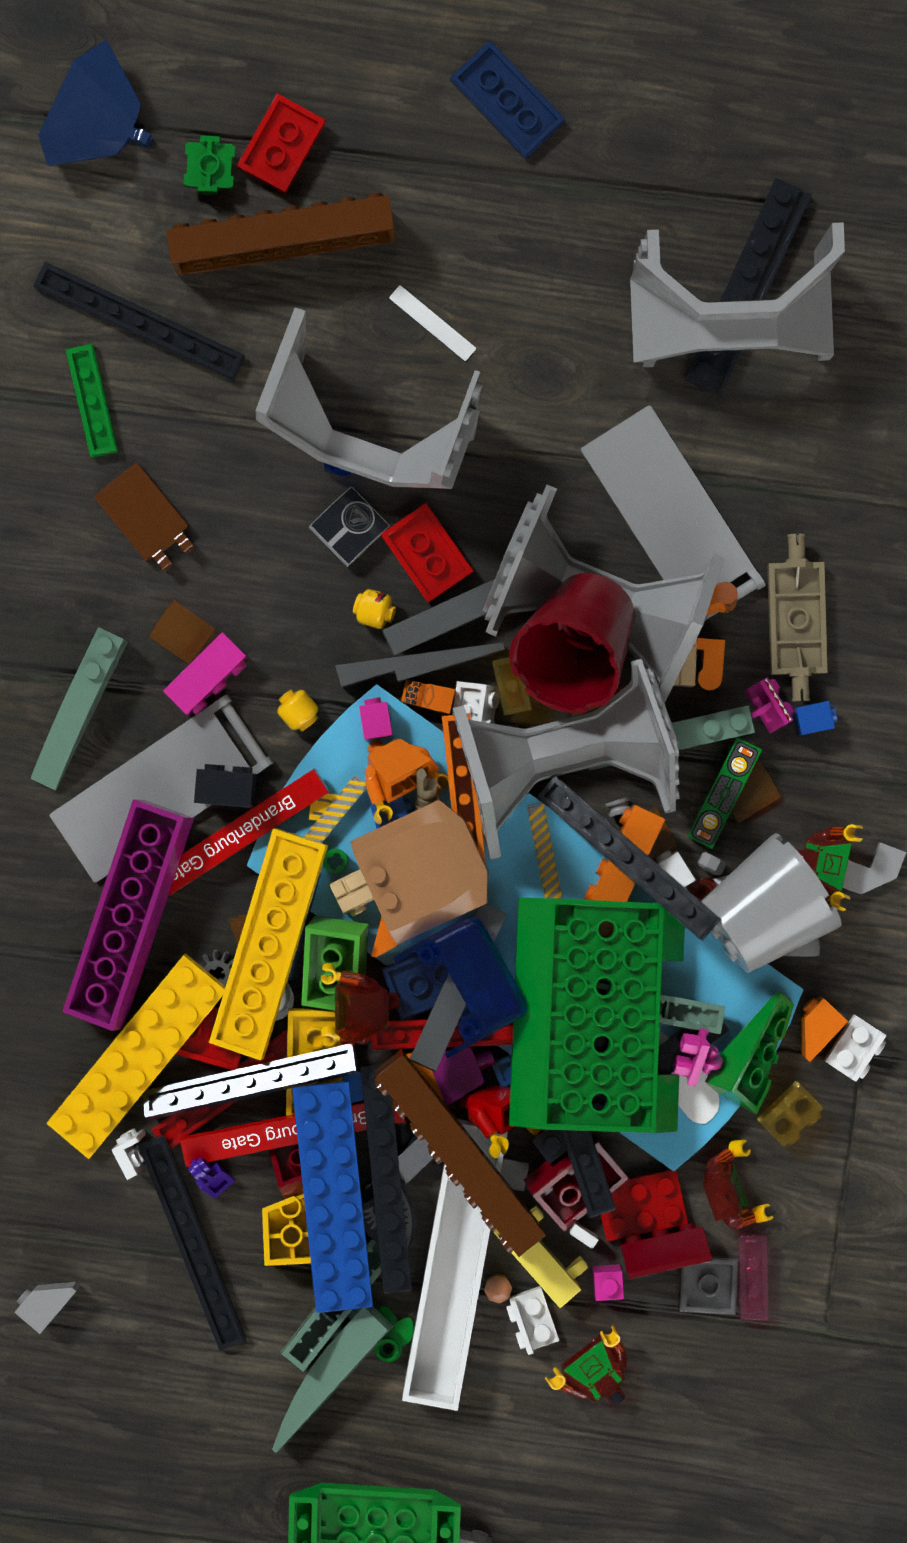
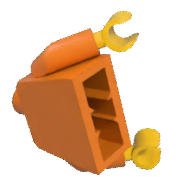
(393, 772)

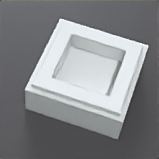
(583, 1234)

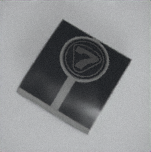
(349, 526)

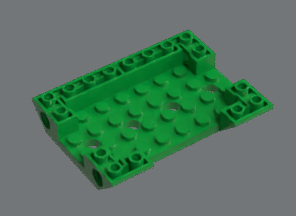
(553, 1043)

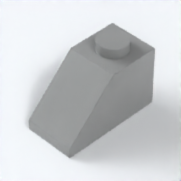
(44, 1303)

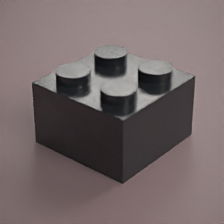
(226, 788)

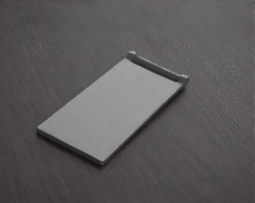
(666, 502)
(159, 775)

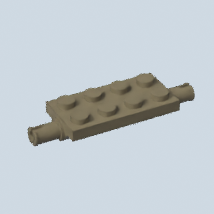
(797, 618)

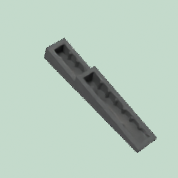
(438, 620)
(412, 665)
(449, 1005)

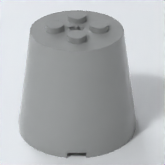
(770, 906)

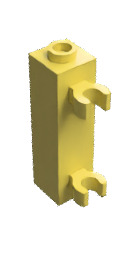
(549, 1271)

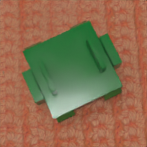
(209, 165)

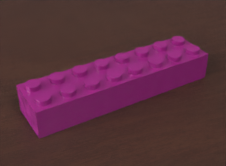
(128, 915)

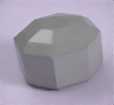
(711, 864)

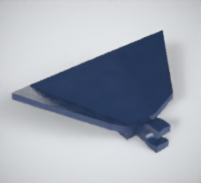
(92, 111)

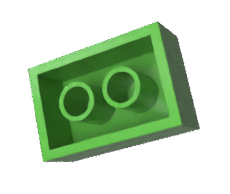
(336, 943)

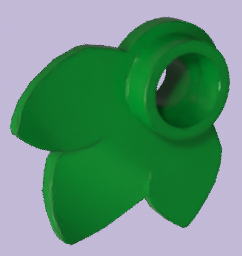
(398, 1336)

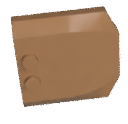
(422, 870)

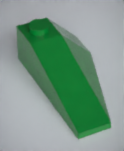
(751, 1054)

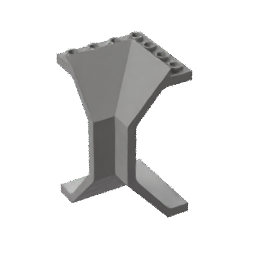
(676, 323)
(295, 414)
(665, 611)
(625, 733)

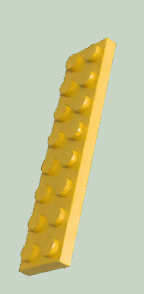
(268, 944)
(137, 1056)

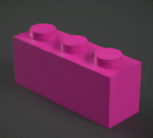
(206, 675)

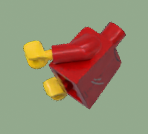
(490, 1112)

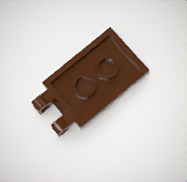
(144, 515)

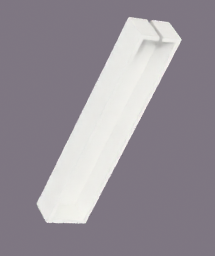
(448, 1293)

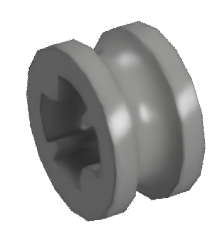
(618, 806)

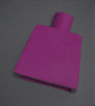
(461, 1072)

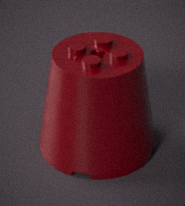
(575, 644)

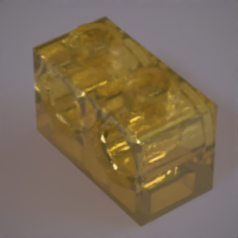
(785, 1109)

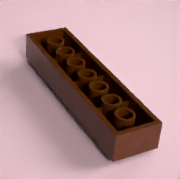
(281, 234)
(460, 1153)

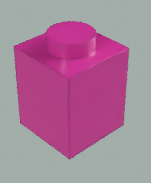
(375, 719)
(607, 1282)

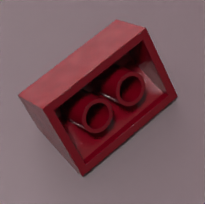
(558, 1190)
(665, 1251)

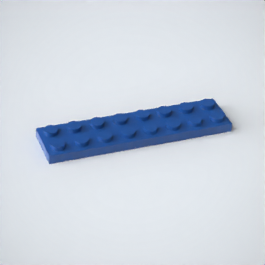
(332, 1196)

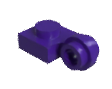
(210, 1179)

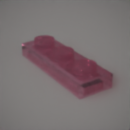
(753, 1277)

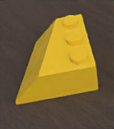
(286, 1232)

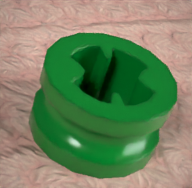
(340, 868)

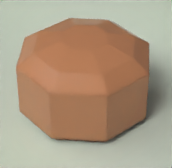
(498, 1288)

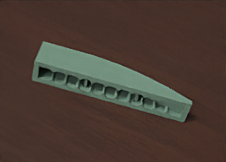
(78, 707)
(710, 728)
(685, 1012)
(320, 1326)
(333, 1366)

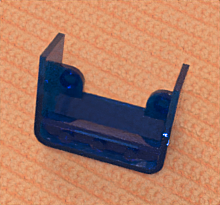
(478, 975)

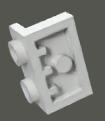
(478, 700)
(856, 1048)
(127, 1154)
(533, 1319)

